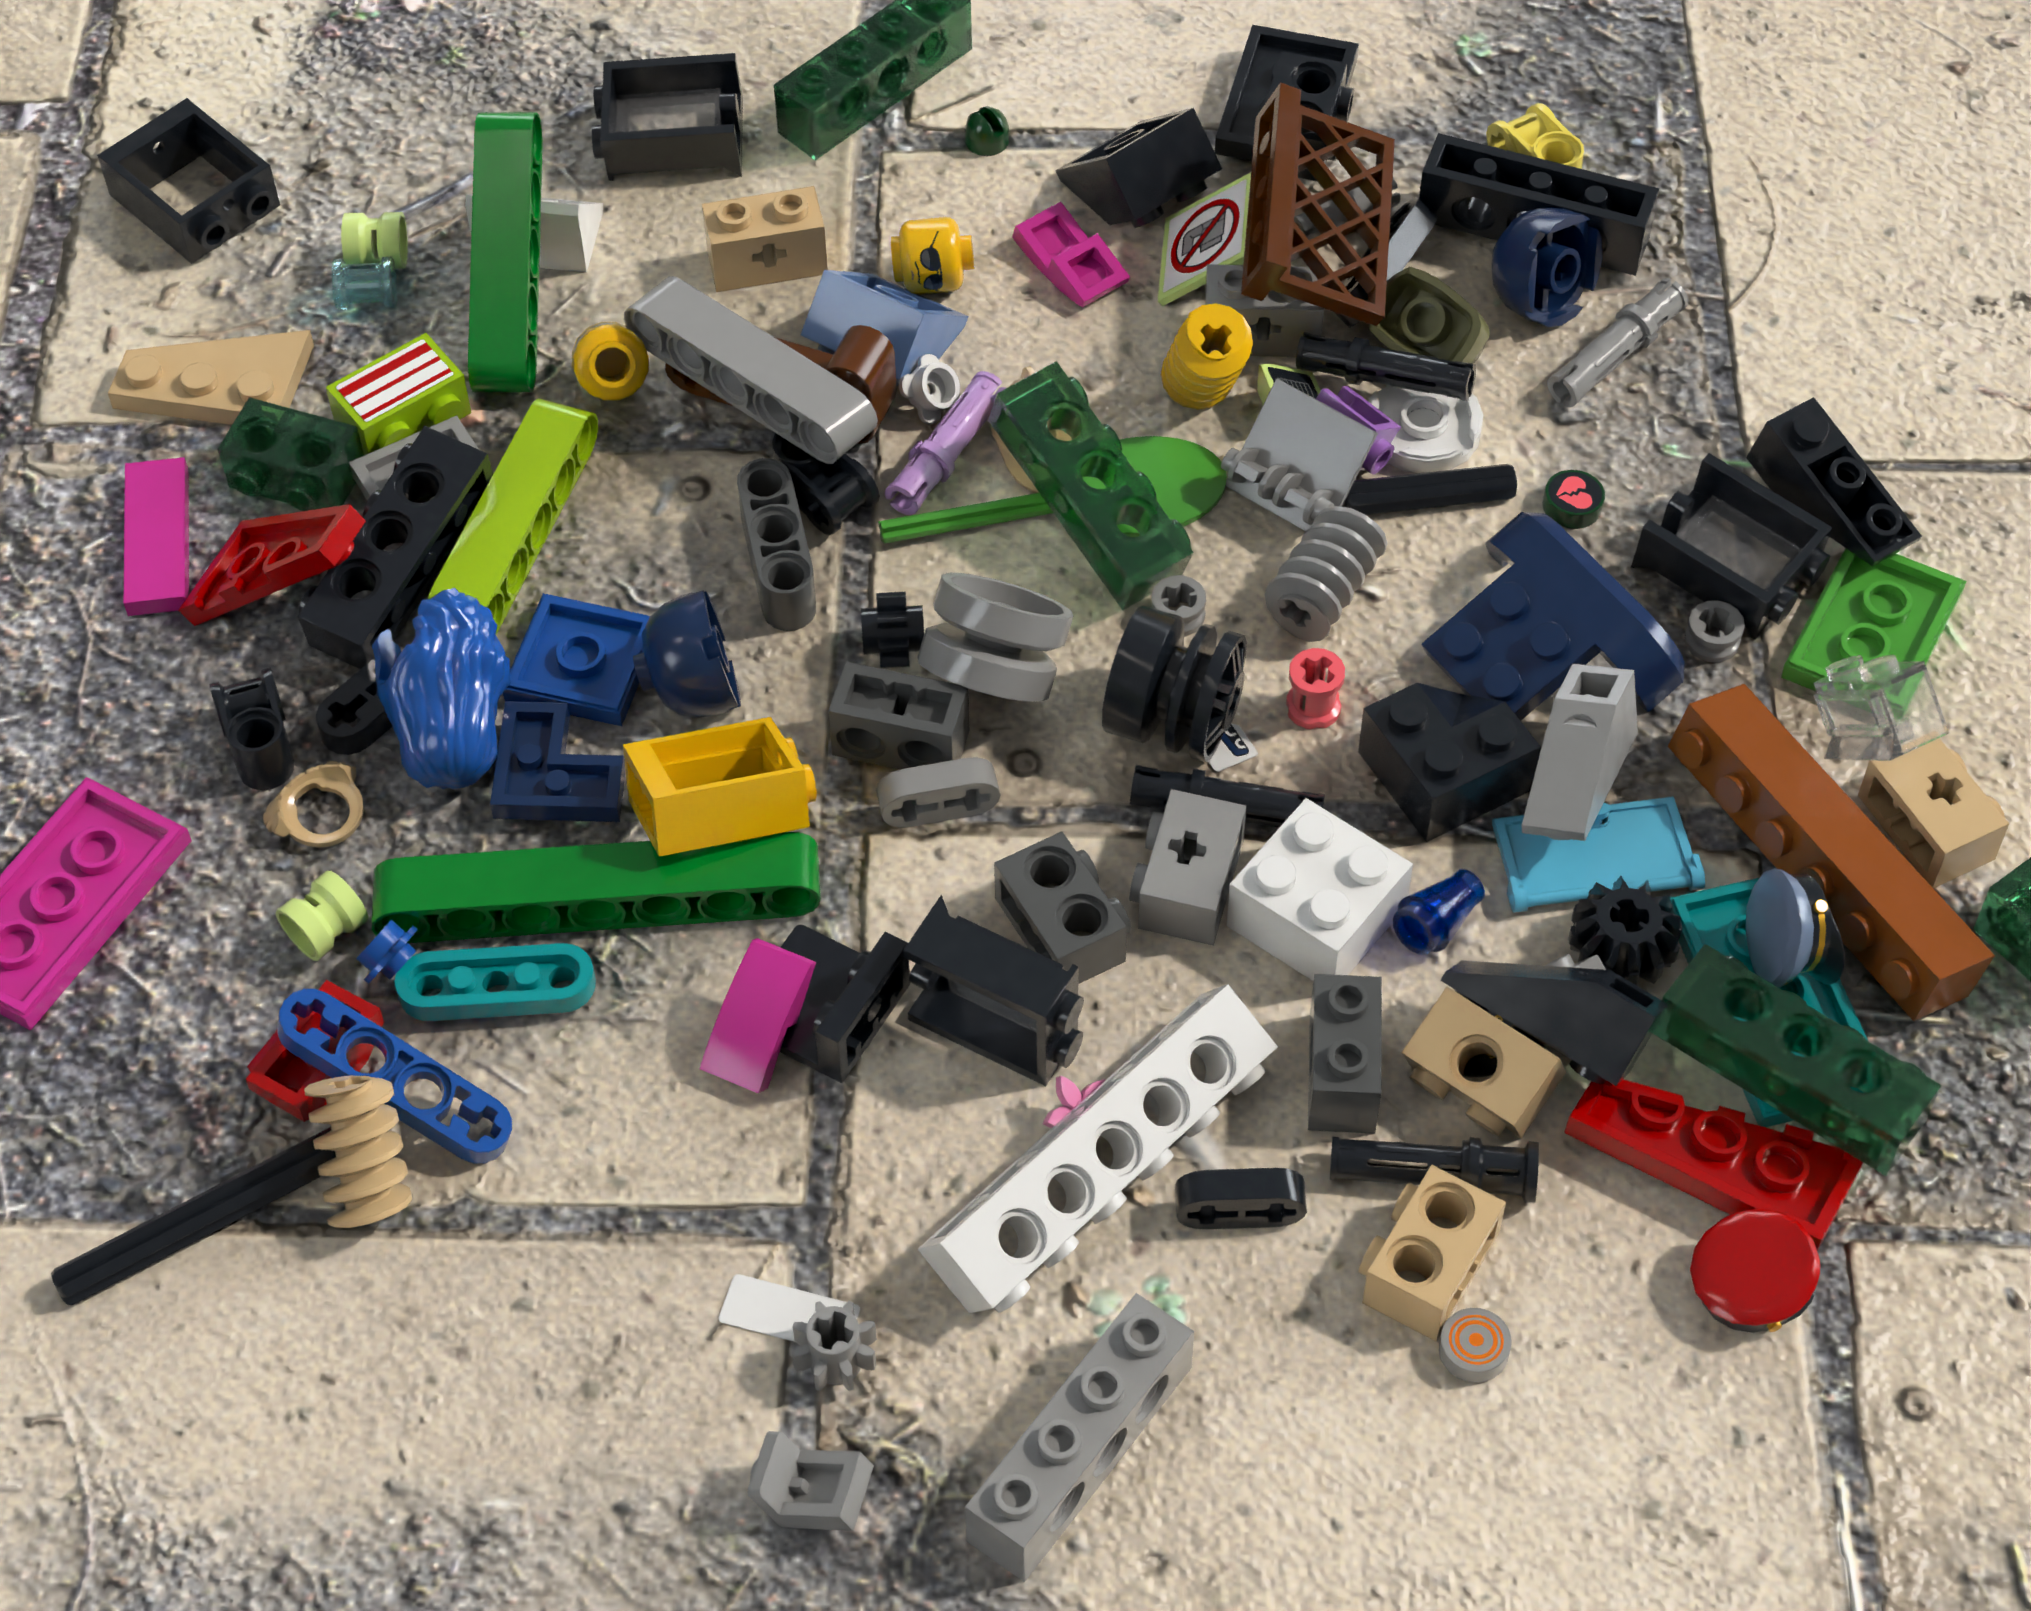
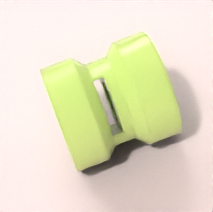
(373, 238)
(322, 915)

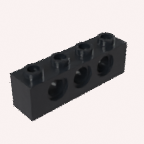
(1488, 187)
(397, 577)

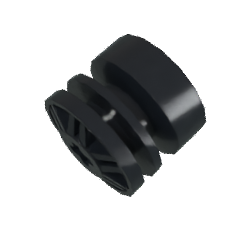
(1163, 680)

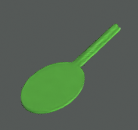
(1183, 474)

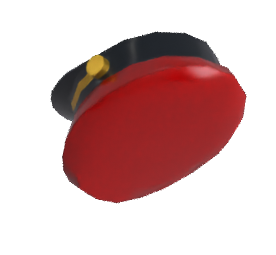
(1755, 1270)

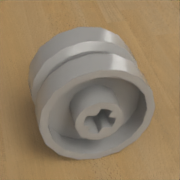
(995, 637)

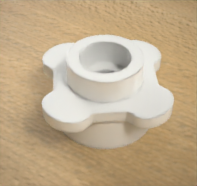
(942, 383)

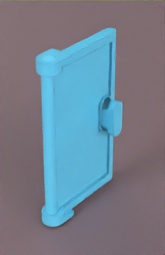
(1635, 842)

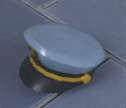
(1792, 930)

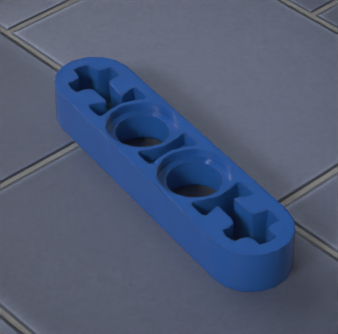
(401, 1067)

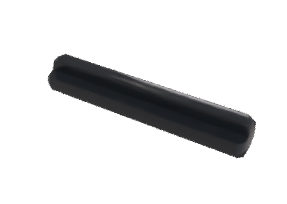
(1432, 489)

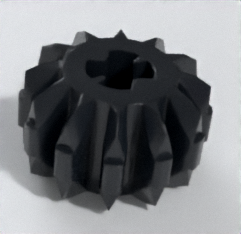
(1626, 930)

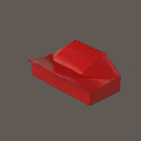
(283, 1076)

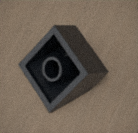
(1143, 169)

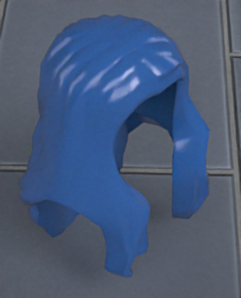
(444, 690)

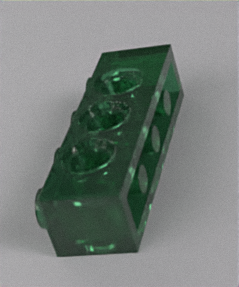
(870, 71)
(1090, 515)
(1809, 1088)

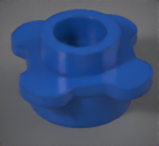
(387, 951)

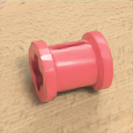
(1308, 679)

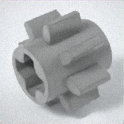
(834, 1345)

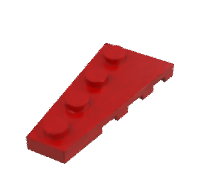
(1717, 1153)

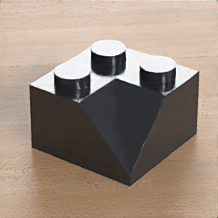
(1447, 755)

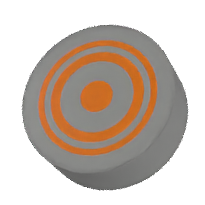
(1475, 1345)

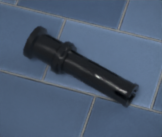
(1351, 1162)

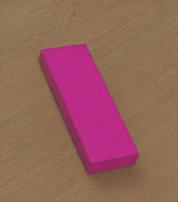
(156, 536)

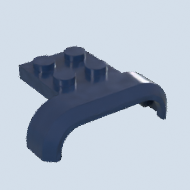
(1544, 617)

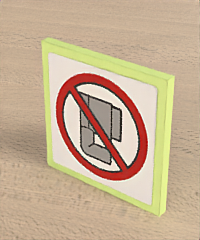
(1203, 235)

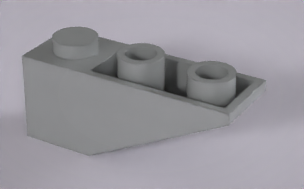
(1581, 751)

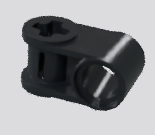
(826, 490)
(255, 730)

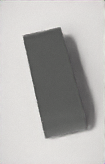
(776, 544)

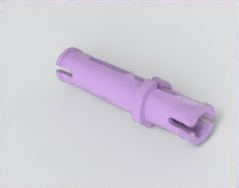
(935, 457)

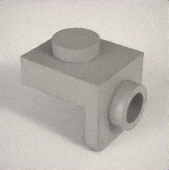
(809, 1485)

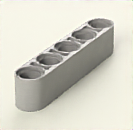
(751, 370)

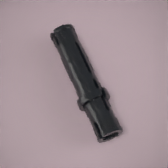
(1363, 362)
(1263, 803)

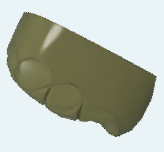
(1430, 319)

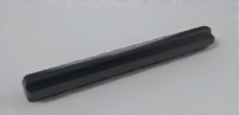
(190, 1221)

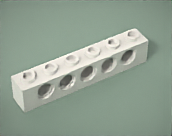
(968, 1246)

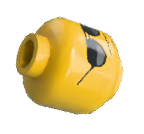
(931, 255)
(610, 361)

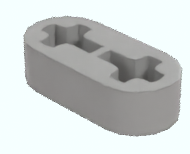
(938, 792)

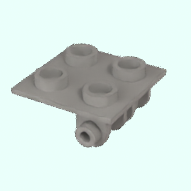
(1298, 456)

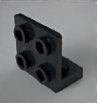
(845, 999)

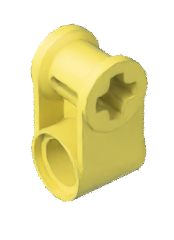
(1537, 136)

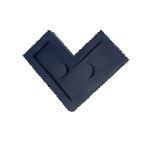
(543, 782)

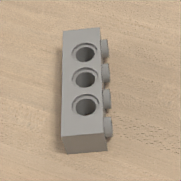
(1079, 1437)

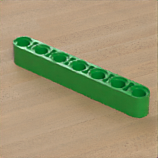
(595, 888)

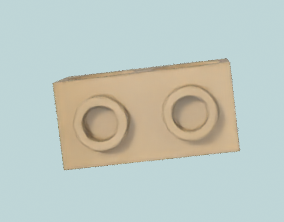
(1441, 1255)

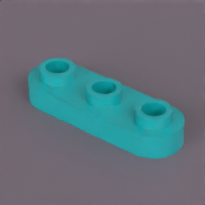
(469, 973)

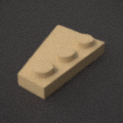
(211, 377)

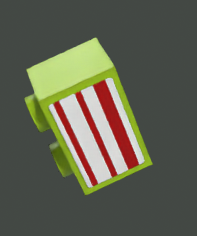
(400, 394)

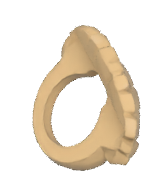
(333, 777)

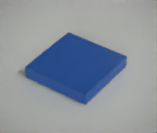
(579, 658)

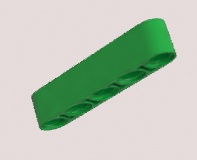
(505, 252)

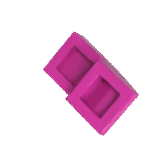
(1073, 262)
(756, 1014)

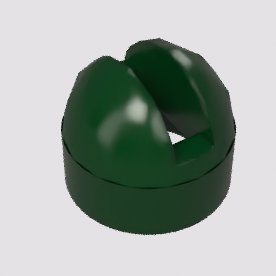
(980, 134)

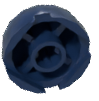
(1546, 264)
(688, 658)

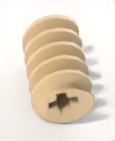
(362, 1149)

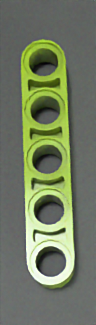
(520, 506)

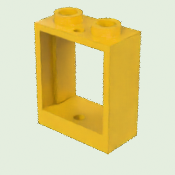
(718, 786)

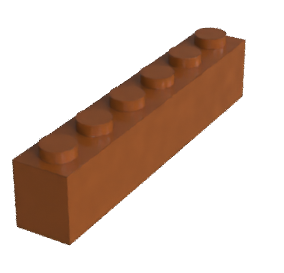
(1814, 828)

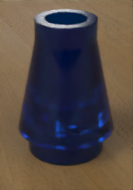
(1434, 914)

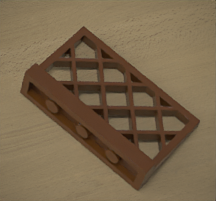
(1280, 195)

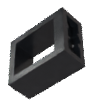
(184, 135)

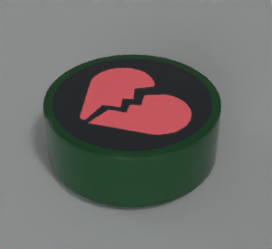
(1573, 499)

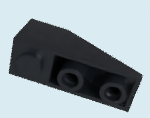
(1819, 471)
(1577, 1011)

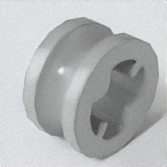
(1179, 589)
(1709, 647)

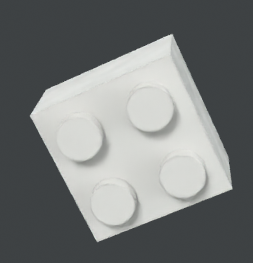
(1318, 893)

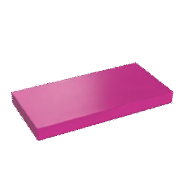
(75, 891)

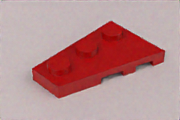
(270, 556)

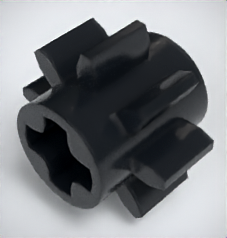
(892, 629)

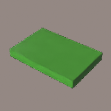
(1874, 613)

